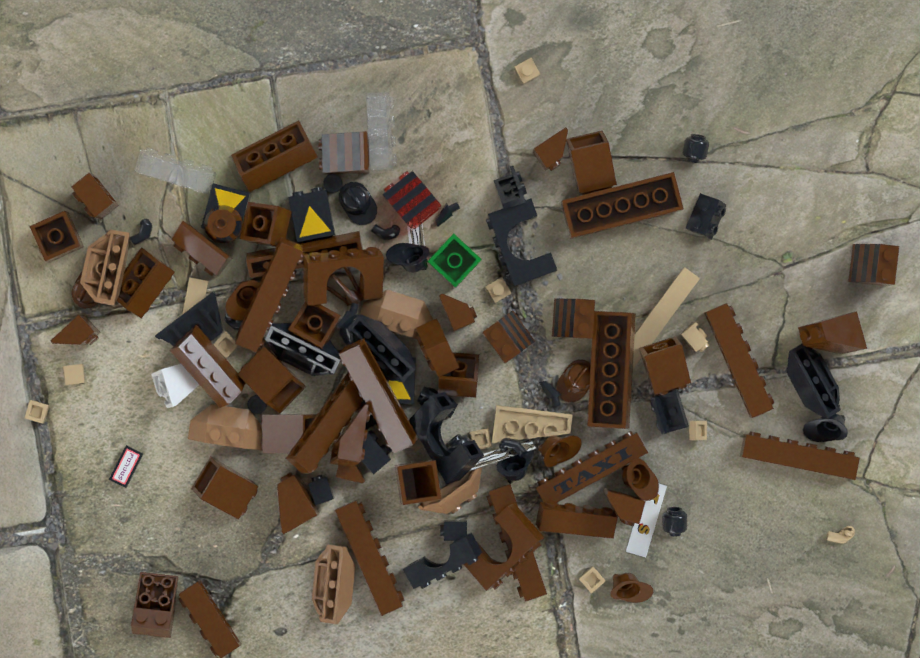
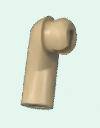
(841, 537)

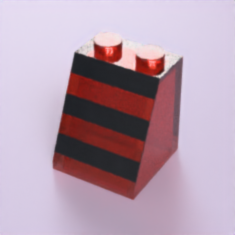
(411, 200)

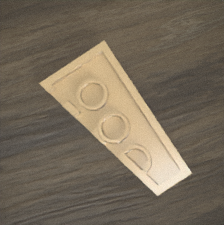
(528, 423)

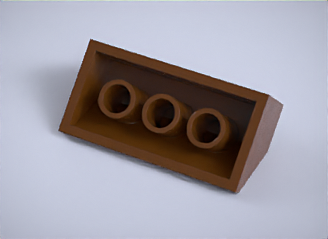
(274, 156)
(208, 367)

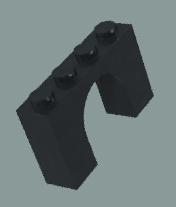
(519, 270)
(427, 426)

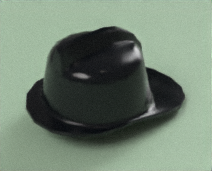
(358, 203)
(409, 256)
(826, 429)
(515, 467)

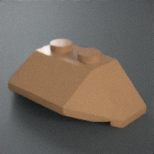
(105, 267)
(398, 312)
(226, 427)
(455, 494)
(333, 584)

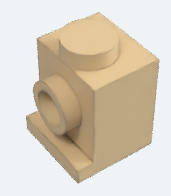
(695, 338)

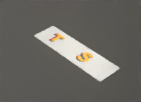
(642, 533)

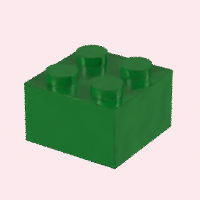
(454, 260)

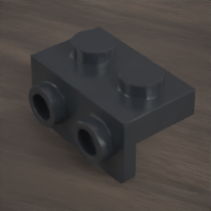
(510, 190)
(706, 216)
(669, 412)

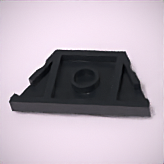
(203, 314)

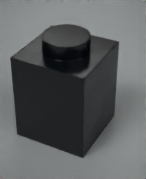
(321, 489)
(453, 529)

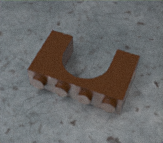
(319, 267)
(524, 539)

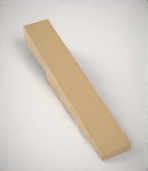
(663, 311)

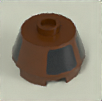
(223, 224)

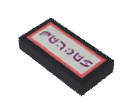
(126, 466)

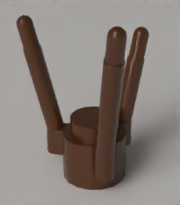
(352, 295)

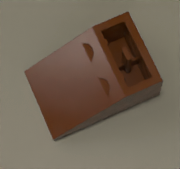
(348, 447)
(155, 605)

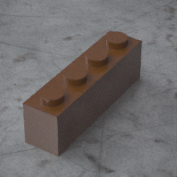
(576, 519)
(210, 619)

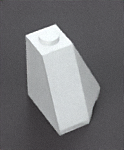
(173, 384)

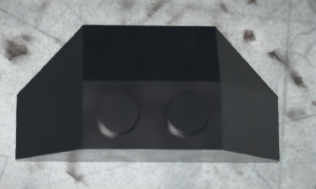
(386, 348)
(300, 352)
(813, 381)

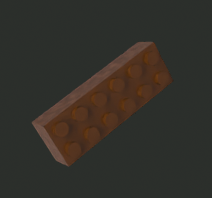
(622, 205)
(611, 370)

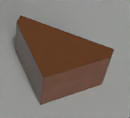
(350, 473)

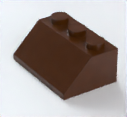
(200, 249)
(143, 282)
(625, 506)

